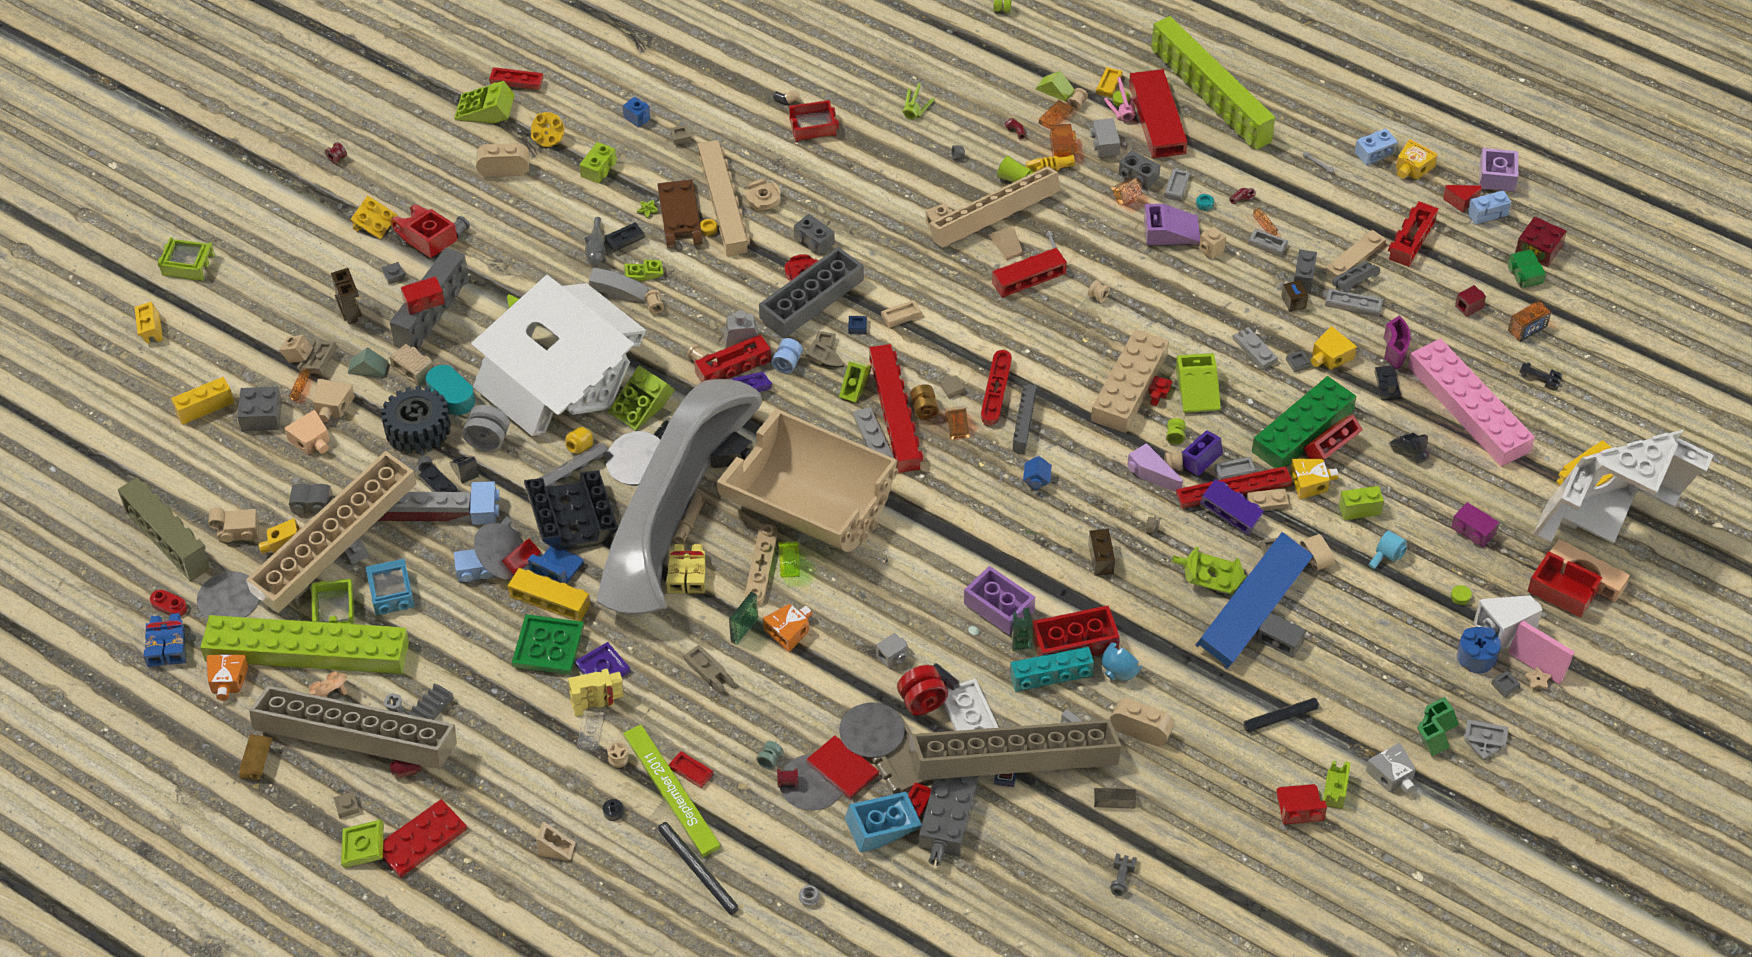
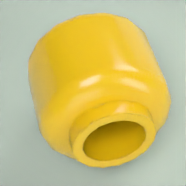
(579, 440)

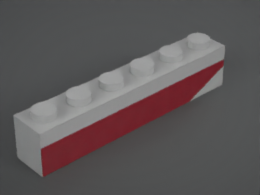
(431, 507)

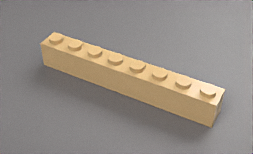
(722, 198)
(995, 206)

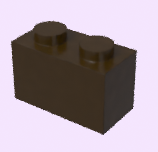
(1101, 552)

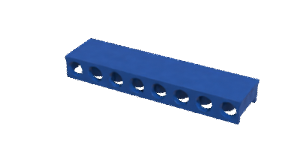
(1254, 599)

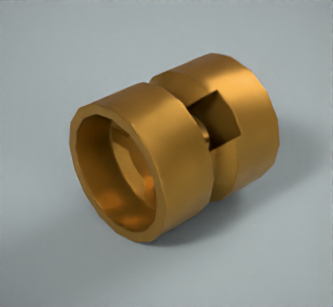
(924, 402)

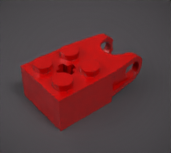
(425, 230)

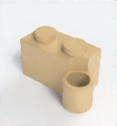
(234, 524)

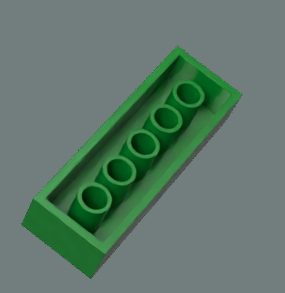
(1303, 423)

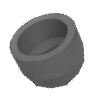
(957, 152)

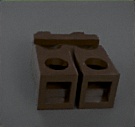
(346, 295)

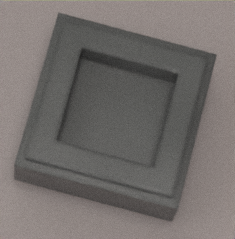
(1298, 361)
(1505, 684)

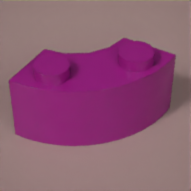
(1398, 339)

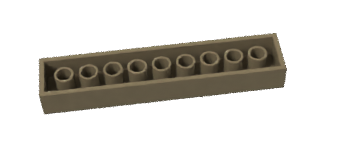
(353, 727)
(1014, 749)

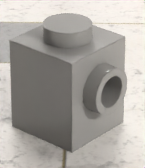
(892, 650)

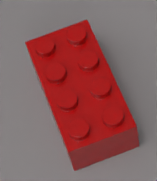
(1076, 630)

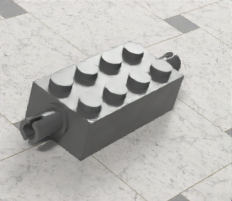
(948, 816)

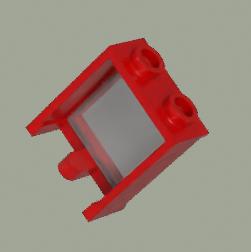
(813, 120)

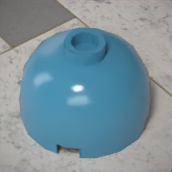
(1120, 664)

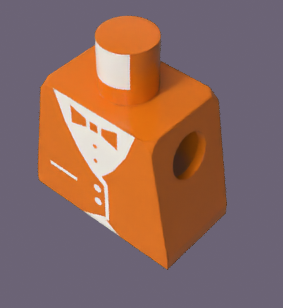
(787, 625)
(226, 674)

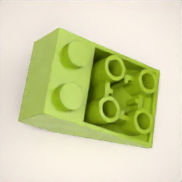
(486, 104)
(1198, 382)
(640, 398)

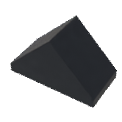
(465, 468)

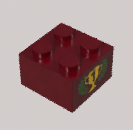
(1542, 239)

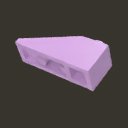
(1153, 468)

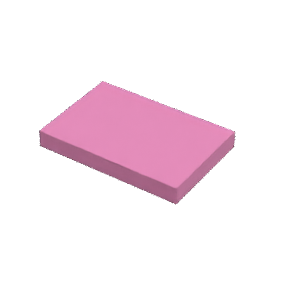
(1541, 651)

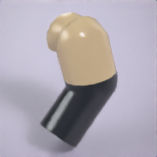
(786, 98)

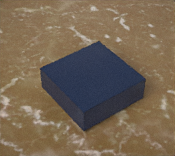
(857, 325)

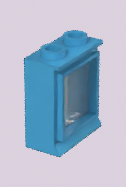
(389, 587)

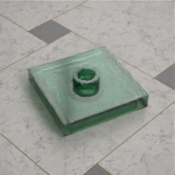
(743, 618)

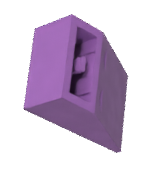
(1170, 225)

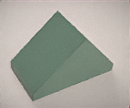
(368, 364)

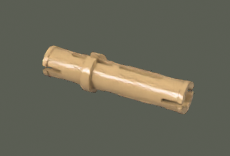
(686, 524)

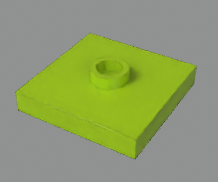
(362, 843)

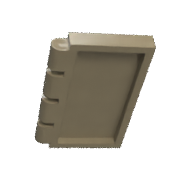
(898, 767)

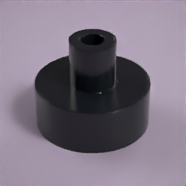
(613, 810)

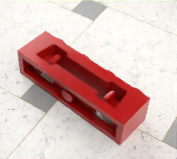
(1400, 250)
(733, 360)

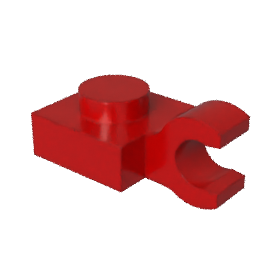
(1159, 388)

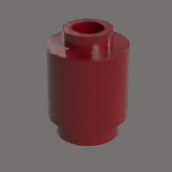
(404, 769)

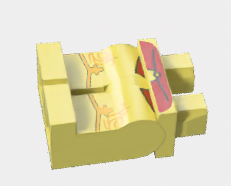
(686, 562)
(594, 690)

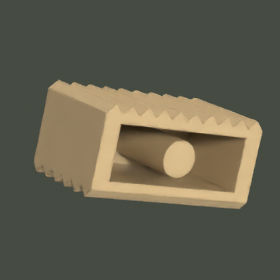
(411, 363)

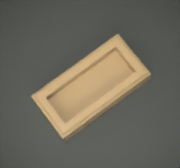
(901, 313)

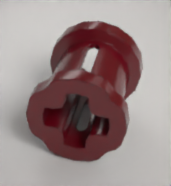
(787, 777)

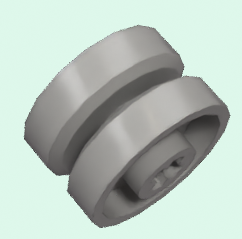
(486, 428)

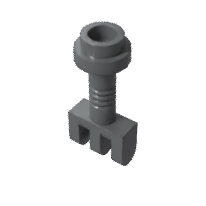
(1118, 886)

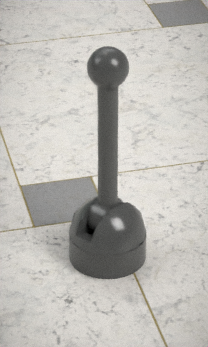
(424, 462)

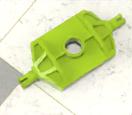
(1197, 565)

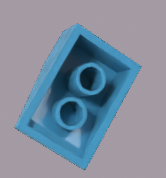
(881, 820)

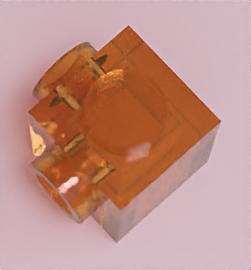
(1127, 191)

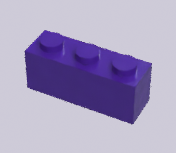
(1232, 506)

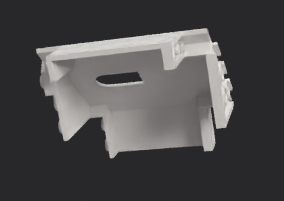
(574, 373)
(1654, 466)

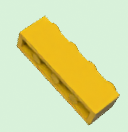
(549, 594)

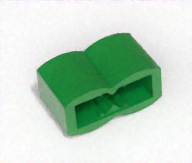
(1526, 268)

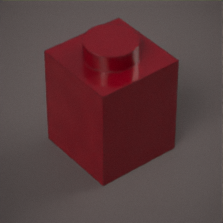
(1470, 300)

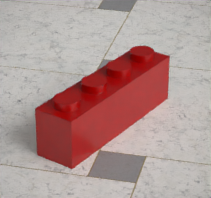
(1029, 272)

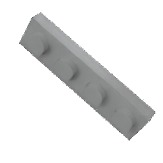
(871, 431)
(579, 462)

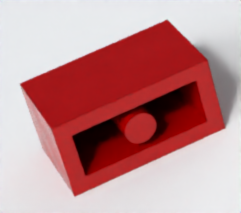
(422, 295)

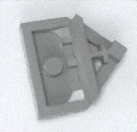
(1485, 738)

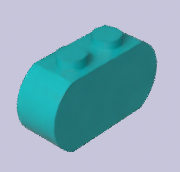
(453, 387)

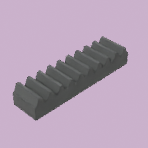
(1024, 419)
(432, 703)

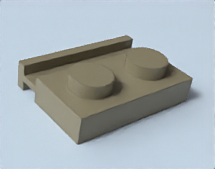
(319, 357)

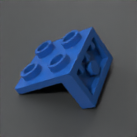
(556, 565)

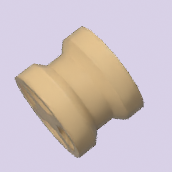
(1098, 291)
(1174, 460)
(621, 751)

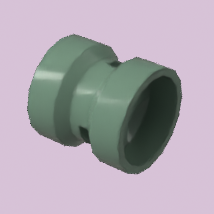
(770, 754)

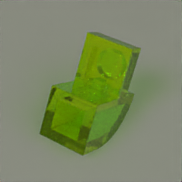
(789, 559)

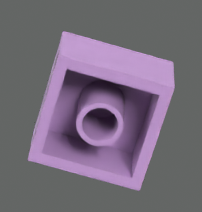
(1498, 169)

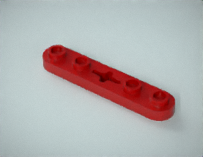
(998, 373)

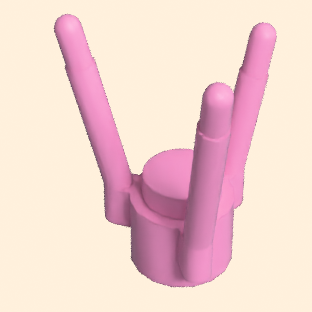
(1126, 111)

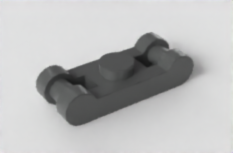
(1355, 276)

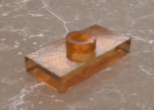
(1055, 114)

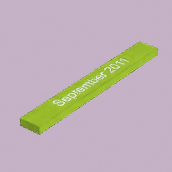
(671, 791)

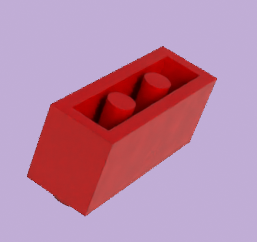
(1333, 438)

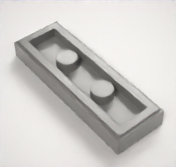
(1354, 302)

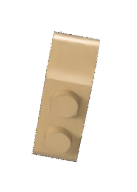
(502, 159)
(1142, 722)

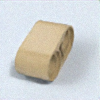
(1322, 553)

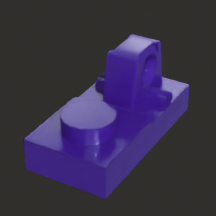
(758, 381)

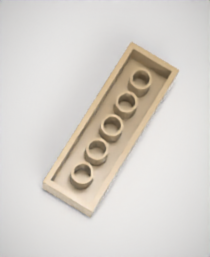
(1129, 381)

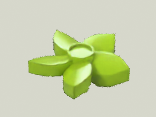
(647, 208)

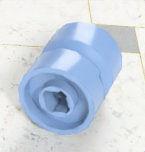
(787, 355)

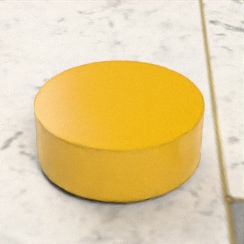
(708, 227)

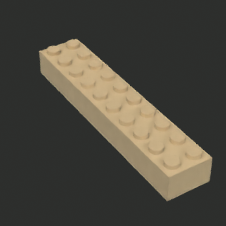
(331, 532)

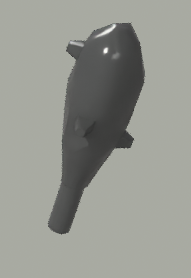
(595, 245)

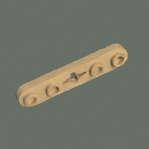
(764, 549)

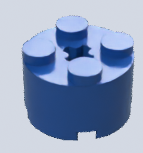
(1478, 649)

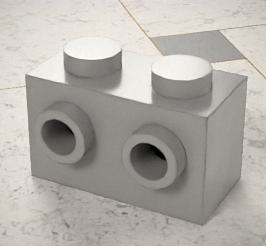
(1105, 137)

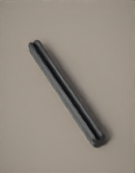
(698, 868)

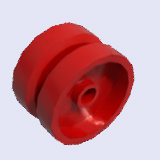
(922, 690)

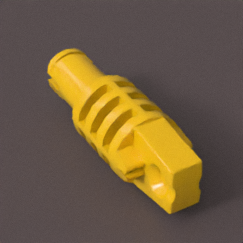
(1053, 162)

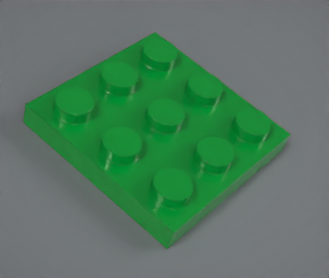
(548, 644)

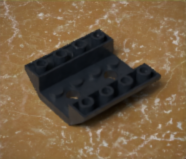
(586, 512)

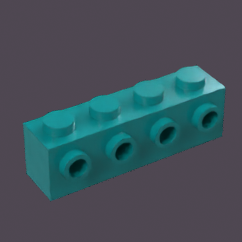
(1051, 669)

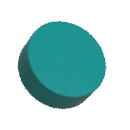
(1204, 202)

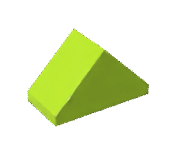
(1056, 86)

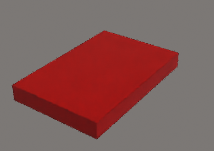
(842, 767)

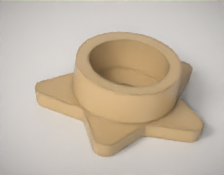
(1538, 684)

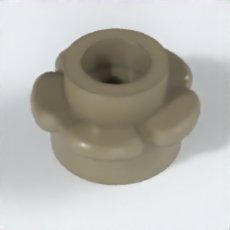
(1152, 525)

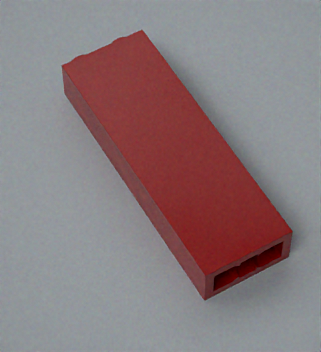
(1158, 113)

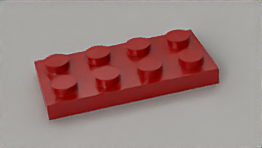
(421, 837)

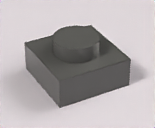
(393, 273)

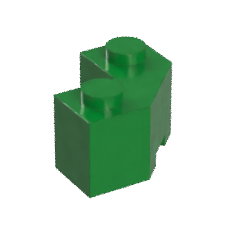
(1437, 720)

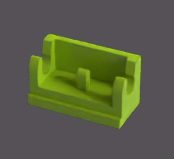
(1336, 785)

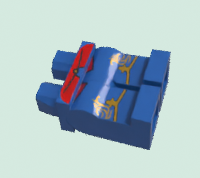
(165, 640)

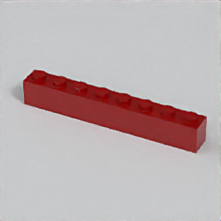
(895, 409)

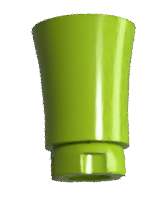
(1012, 170)

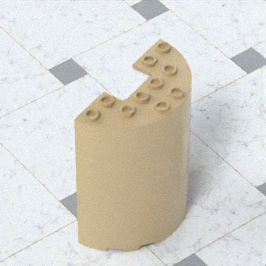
(811, 481)

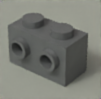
(814, 234)

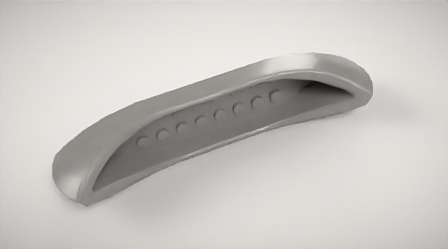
(652, 518)

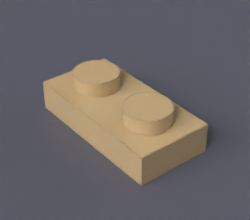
(1269, 499)

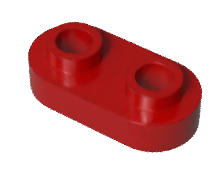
(164, 601)

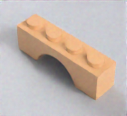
(1613, 580)

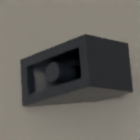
(732, 447)

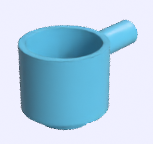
(1389, 546)

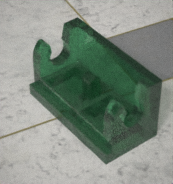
(1022, 631)

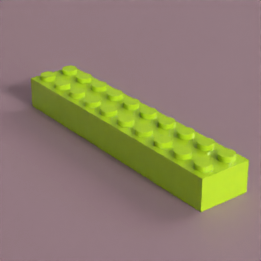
(1213, 83)
(307, 644)

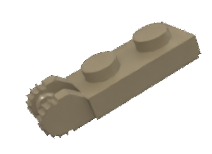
(708, 668)

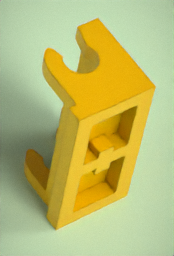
(148, 322)

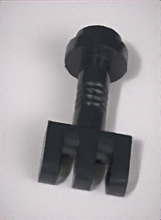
(1552, 379)

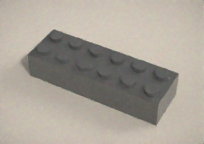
(452, 275)
(811, 292)

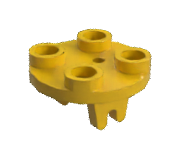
(540, 127)

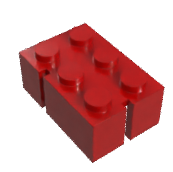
(1568, 591)

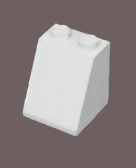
(1506, 614)

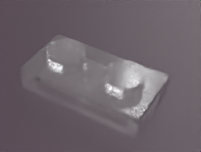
(590, 730)

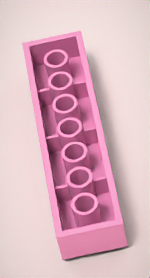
(1471, 402)

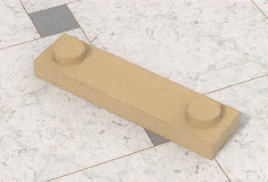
(1356, 254)

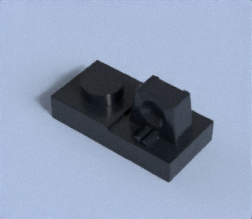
(1387, 383)

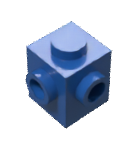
(636, 112)
(1037, 472)

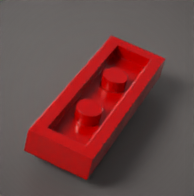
(517, 78)

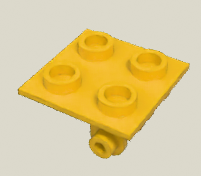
(372, 217)

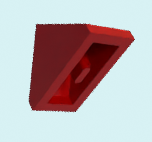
(1460, 195)

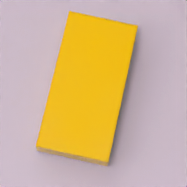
(1109, 82)

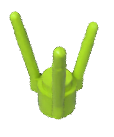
(912, 110)

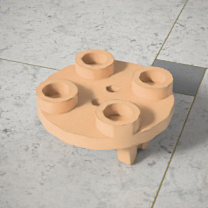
(332, 682)

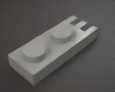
(1255, 348)

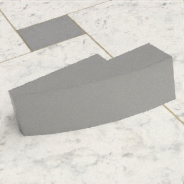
(617, 285)

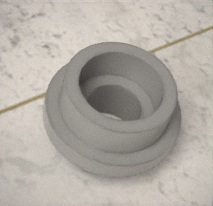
(806, 891)

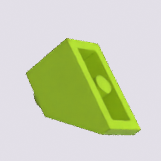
(855, 380)

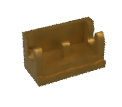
(254, 757)

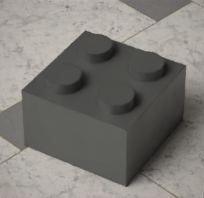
(259, 408)

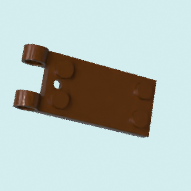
(679, 211)

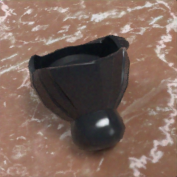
(1412, 445)

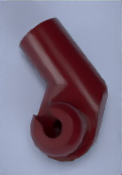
(1013, 123)
(1242, 194)

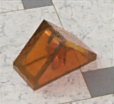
(957, 422)

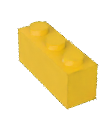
(202, 400)

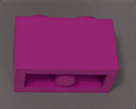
(1475, 524)

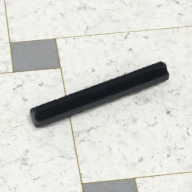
(1280, 714)

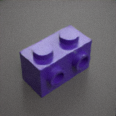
(1202, 452)

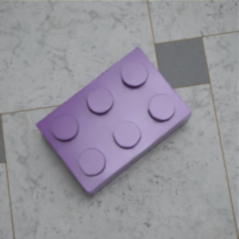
(997, 598)

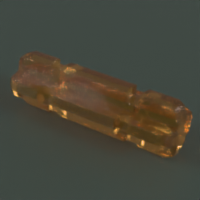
(1265, 222)
(299, 385)

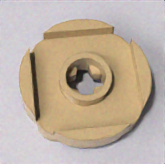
(766, 202)

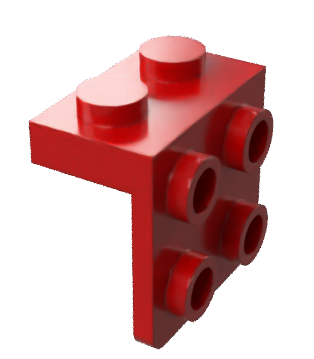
(1300, 804)

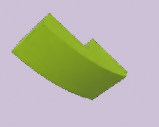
(641, 272)

